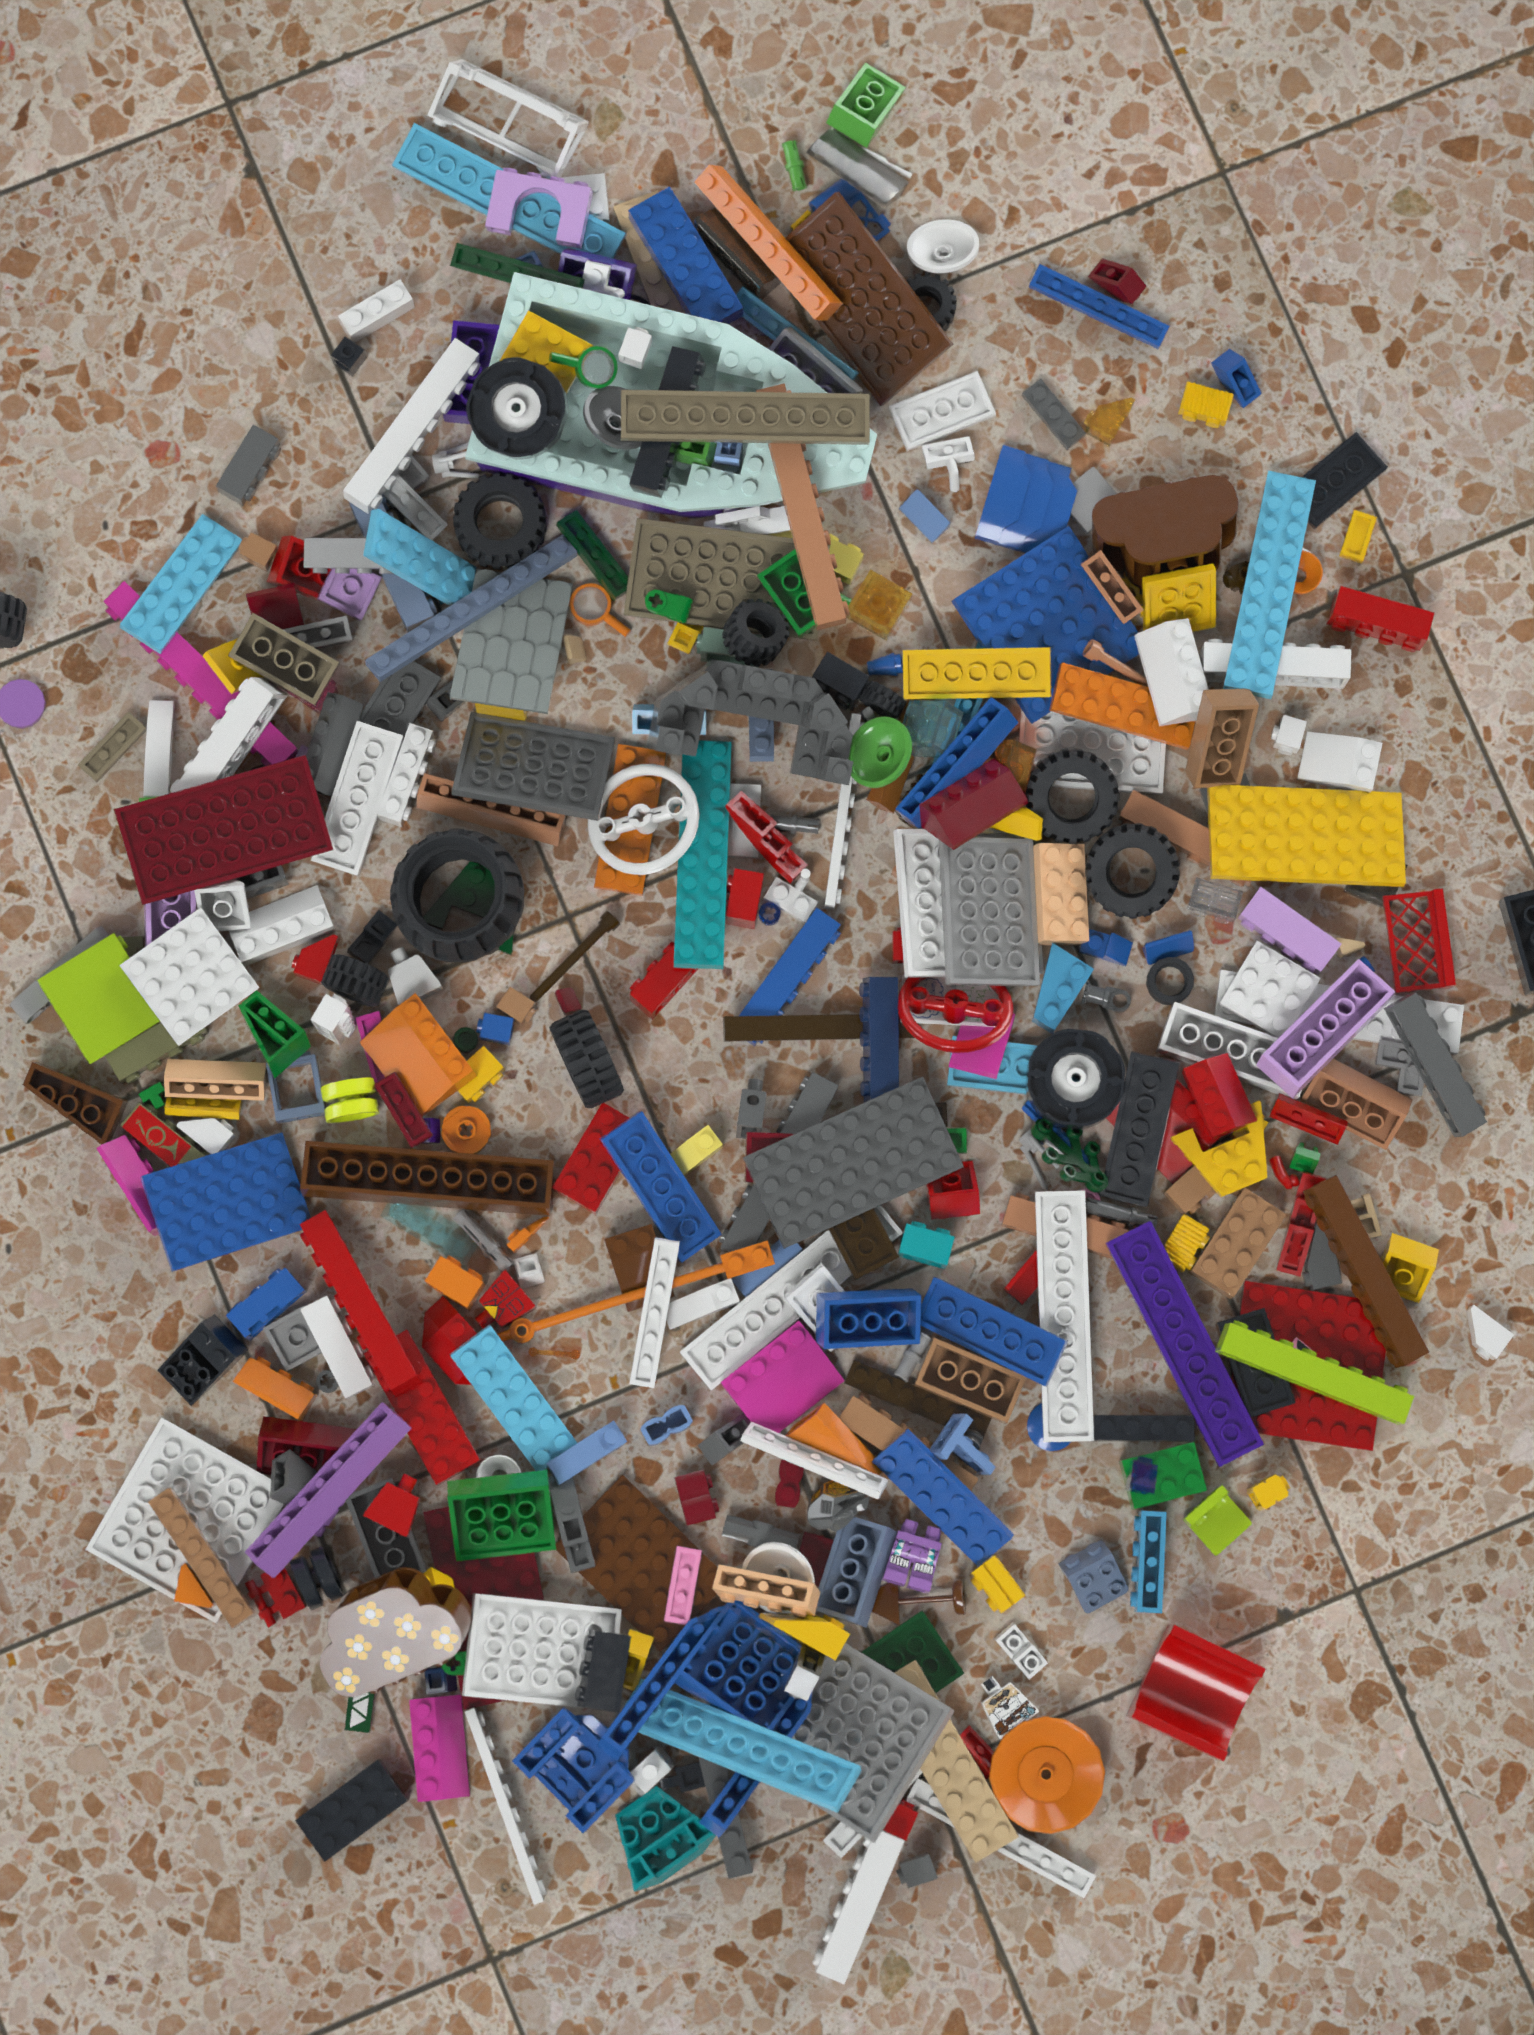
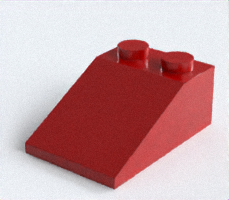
(289, 568)

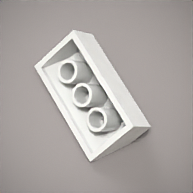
(1172, 671)
(283, 926)

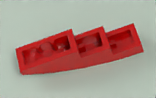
(765, 837)
(1299, 1229)

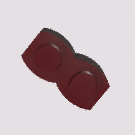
(788, 1489)
(695, 1497)

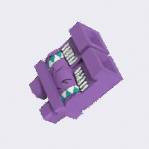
(916, 1550)

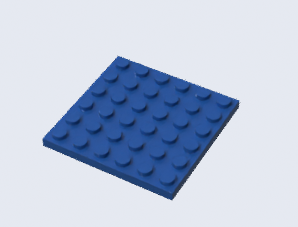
(1047, 603)

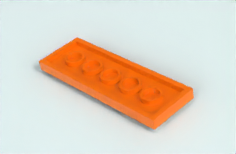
(1114, 705)
(631, 845)

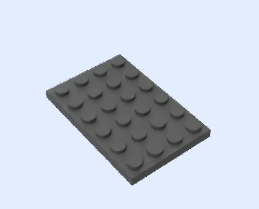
(533, 766)

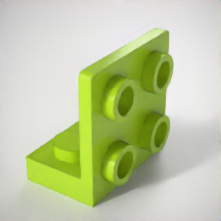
(1217, 1520)

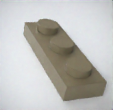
(112, 747)

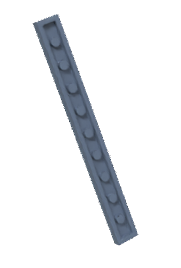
(471, 608)

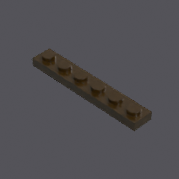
(911, 1397)

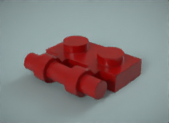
(283, 1593)

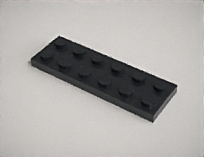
(1140, 1128)

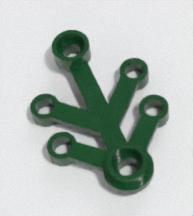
(1090, 1174)

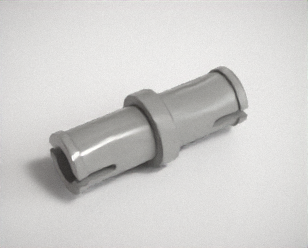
(912, 1358)

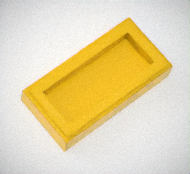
(1357, 536)

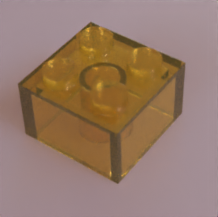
(878, 605)

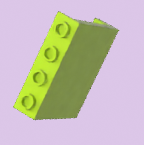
(98, 999)

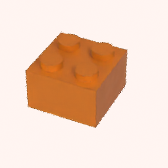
(455, 1282)

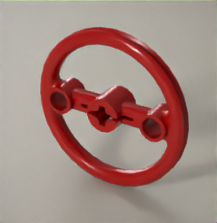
(954, 1009)

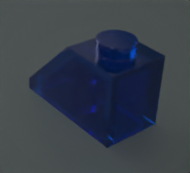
(1142, 1476)

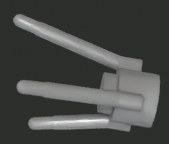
(1030, 1143)

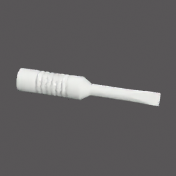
(907, 174)

